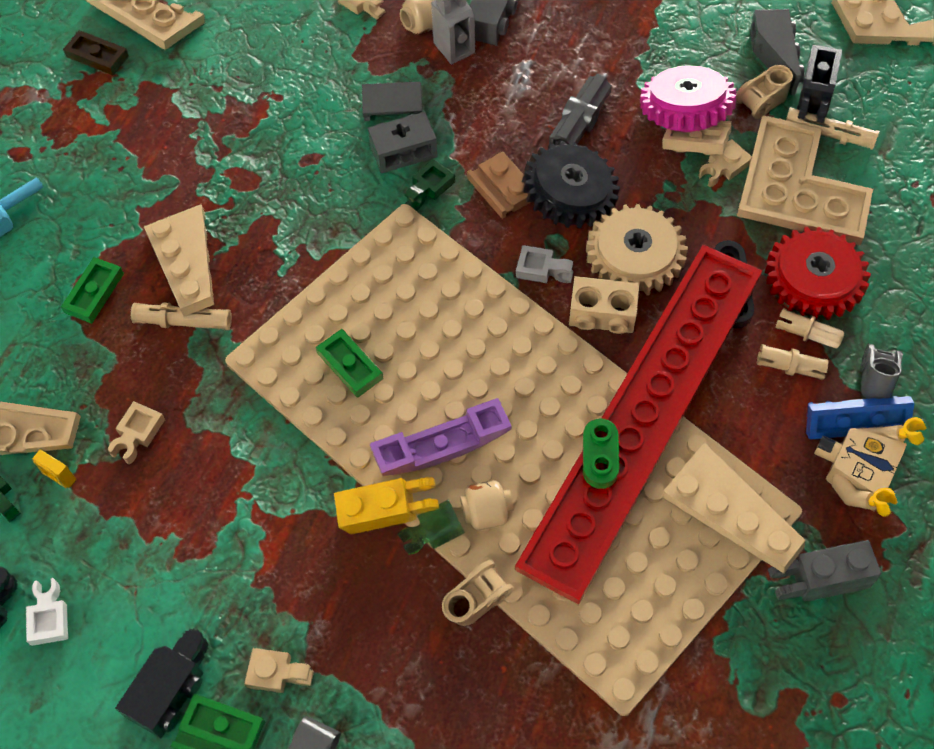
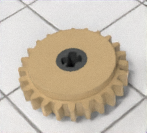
(637, 248)

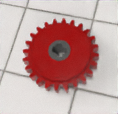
(817, 273)

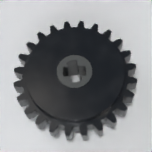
(570, 184)

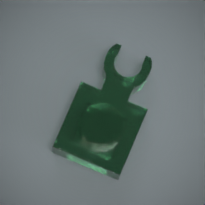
(434, 527)

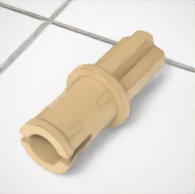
(811, 329)

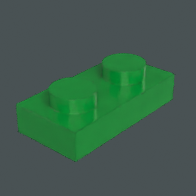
(92, 290)
(349, 363)

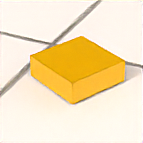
(54, 469)

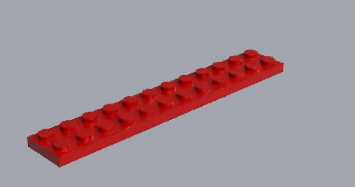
(646, 412)

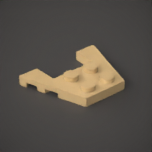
(880, 23)

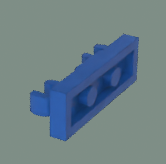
(837, 418)

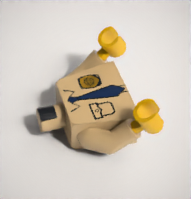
(868, 462)

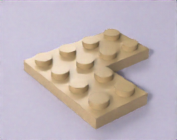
(786, 193)

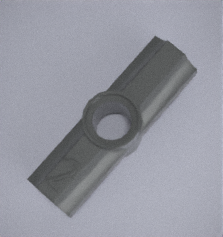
(581, 111)

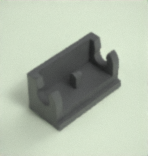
(391, 98)

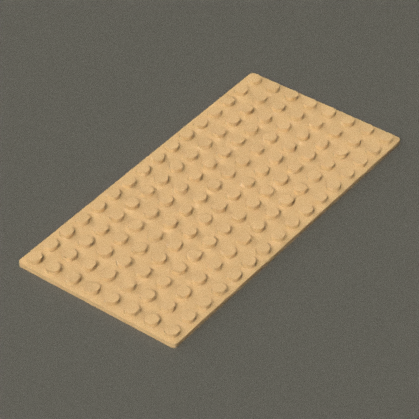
(462, 336)

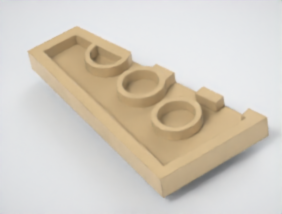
(152, 19)
(184, 257)
(35, 428)
(732, 508)

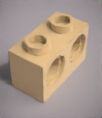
(604, 297)

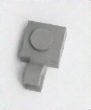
(539, 264)

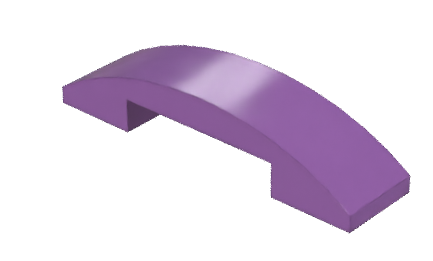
(443, 442)

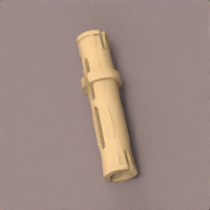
(866, 137)
(168, 315)

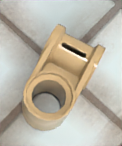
(766, 90)
(478, 592)

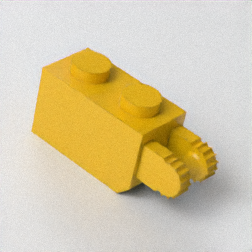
(382, 504)

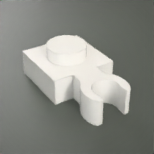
(48, 618)

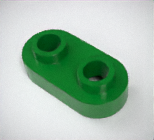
(600, 450)

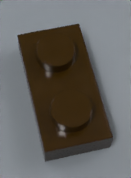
(96, 52)

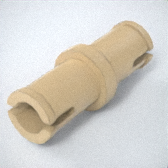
(792, 362)

